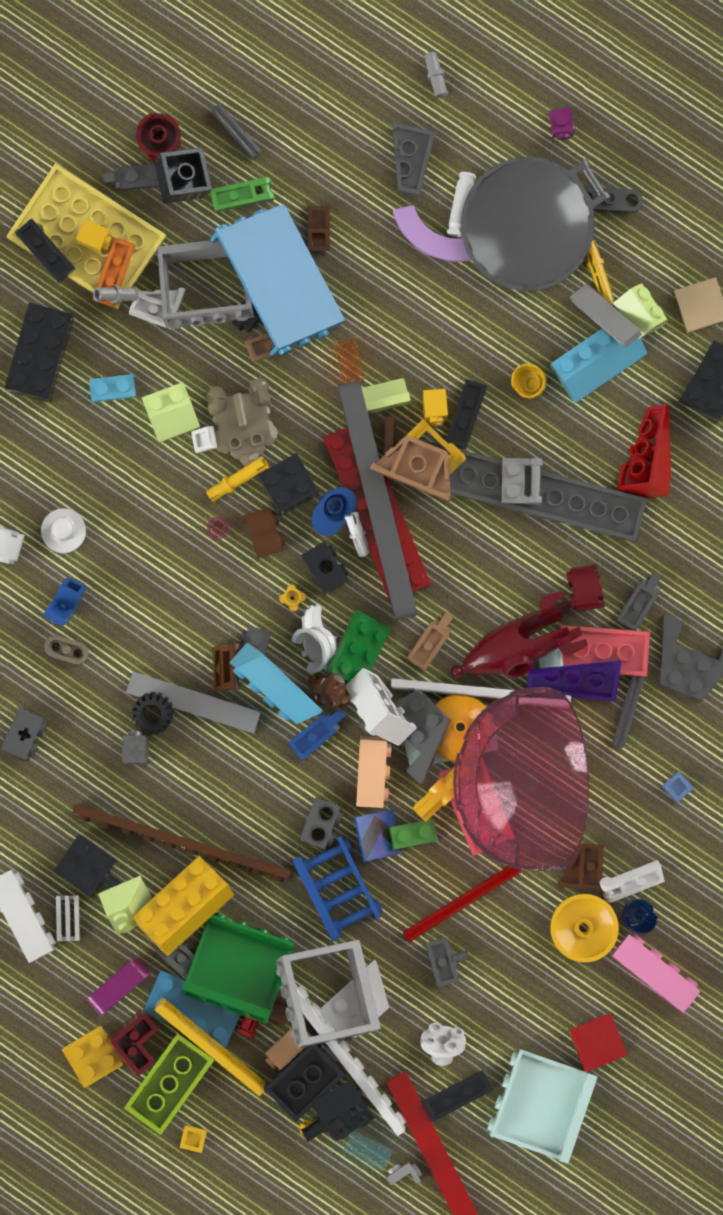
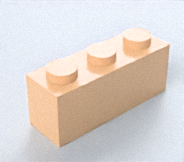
(373, 772)

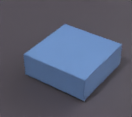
(677, 787)

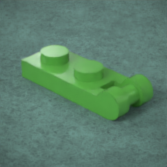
(241, 194)

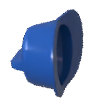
(332, 508)

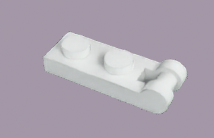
(632, 882)

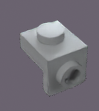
(398, 1172)

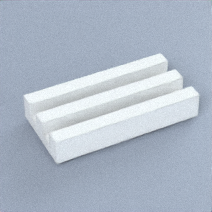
(67, 918)

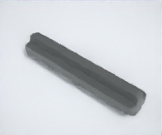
(236, 131)

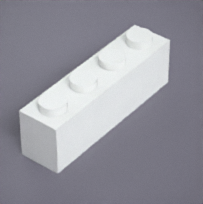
(23, 919)

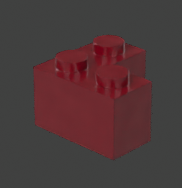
(128, 1042)

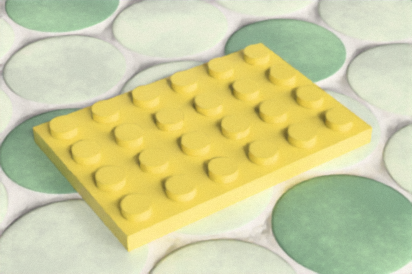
(60, 210)

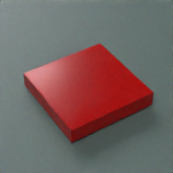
(597, 1042)

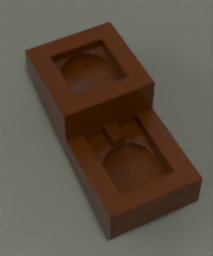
(318, 228)

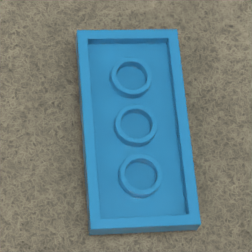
(212, 1019)

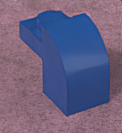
(65, 602)

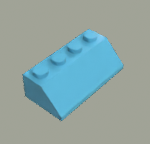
(594, 363)
(274, 684)

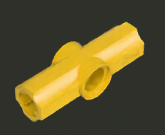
(437, 797)

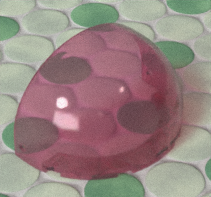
(525, 780)

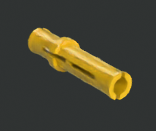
(596, 266)
(230, 483)

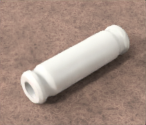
(463, 187)

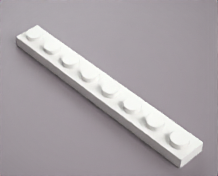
(353, 1066)

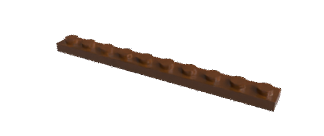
(191, 846)

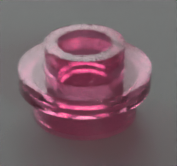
(221, 521)

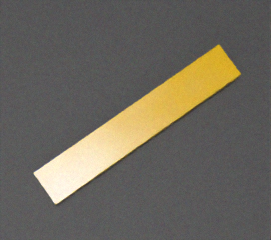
(210, 1046)

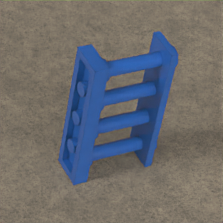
(315, 886)

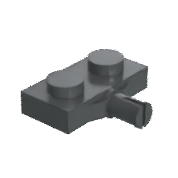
(444, 961)

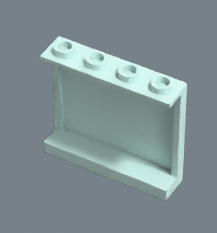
(542, 1105)

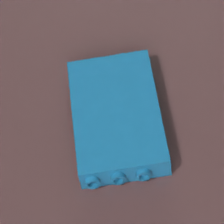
(280, 278)

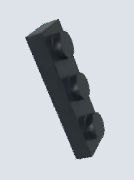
(45, 250)
(466, 414)
(457, 1095)

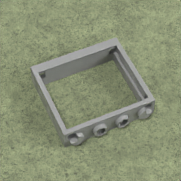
(193, 252)
(362, 988)

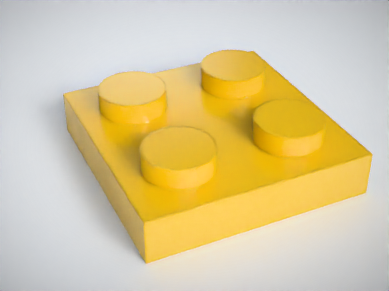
(92, 1057)

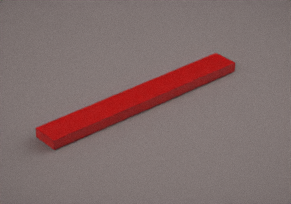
(430, 1145)

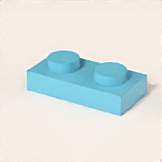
(112, 388)

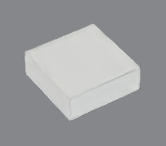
(204, 439)

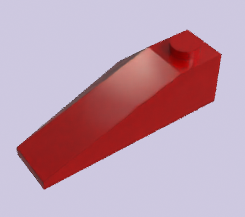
(649, 465)

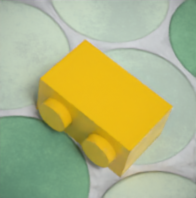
(435, 407)

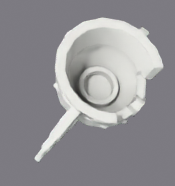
(317, 641)

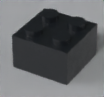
(182, 175)
(288, 484)

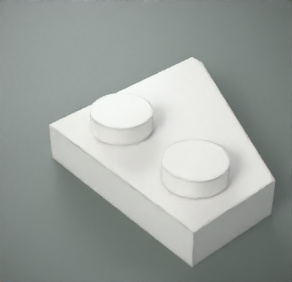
(149, 305)

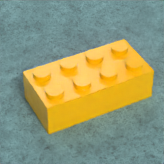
(183, 906)

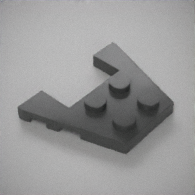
(685, 668)
(430, 731)

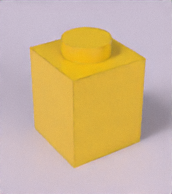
(94, 236)

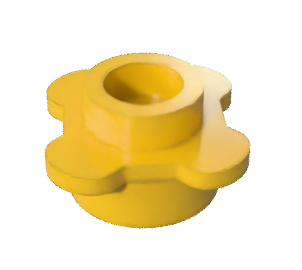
(292, 591)

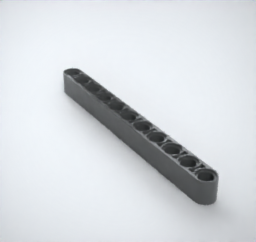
(377, 501)

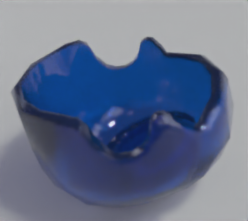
(639, 916)

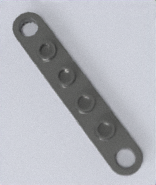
(616, 201)

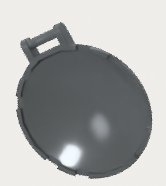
(530, 222)

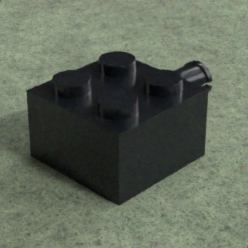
(87, 866)
(339, 1113)

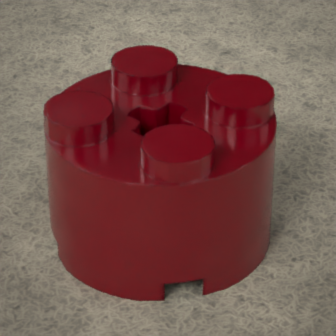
(159, 125)
(586, 588)

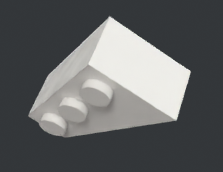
(377, 709)

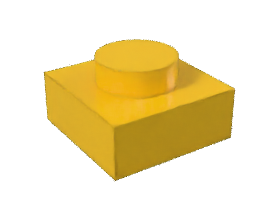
(193, 1138)

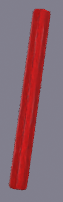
(460, 903)

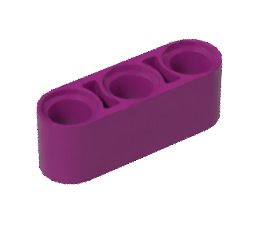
(117, 986)

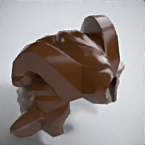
(328, 690)

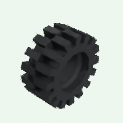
(152, 726)

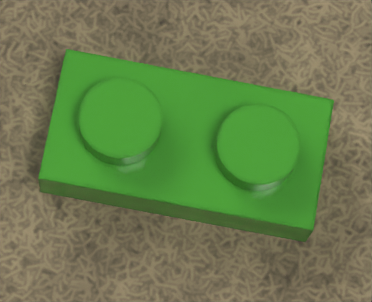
(413, 834)

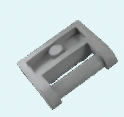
(514, 481)

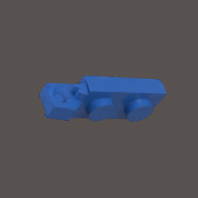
(316, 734)

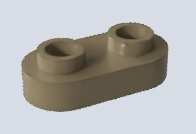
(66, 650)

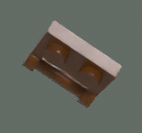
(223, 672)

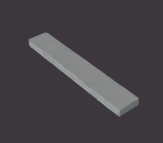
(196, 702)

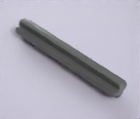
(628, 711)

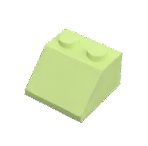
(641, 310)
(171, 412)
(124, 902)

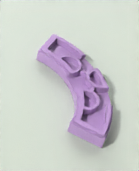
(426, 240)

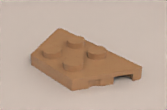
(417, 466)

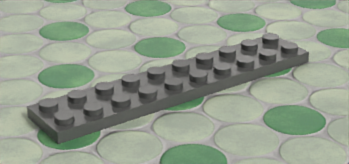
(562, 497)

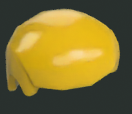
(528, 381)

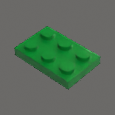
(358, 646)

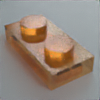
(349, 360)

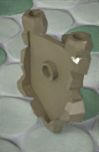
(242, 421)

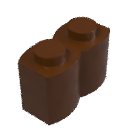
(264, 532)

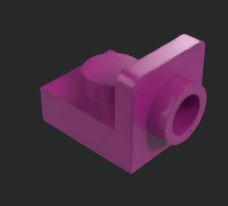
(561, 124)

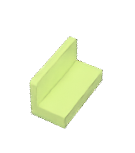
(386, 396)

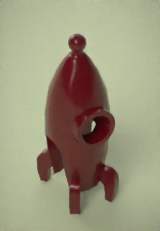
(508, 646)

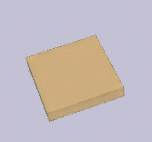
(700, 304)

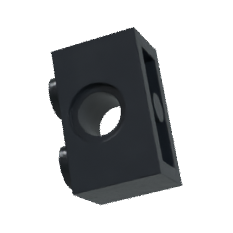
(326, 581)

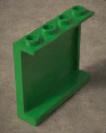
(237, 968)

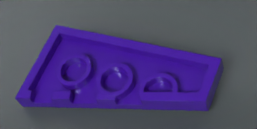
(584, 681)

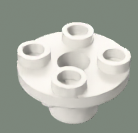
(63, 531)
(443, 1043)

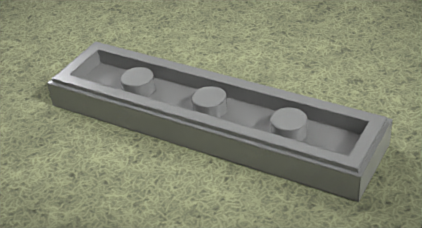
(605, 315)

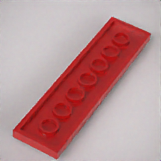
(344, 461)

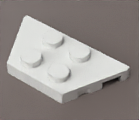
(344, 1009)

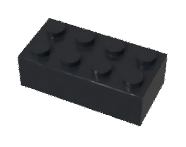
(39, 352)

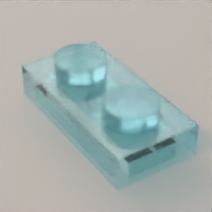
(368, 1150)

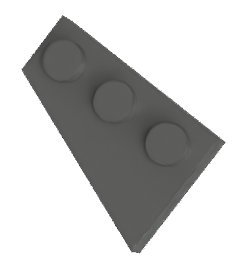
(412, 154)

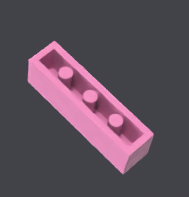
(655, 973)

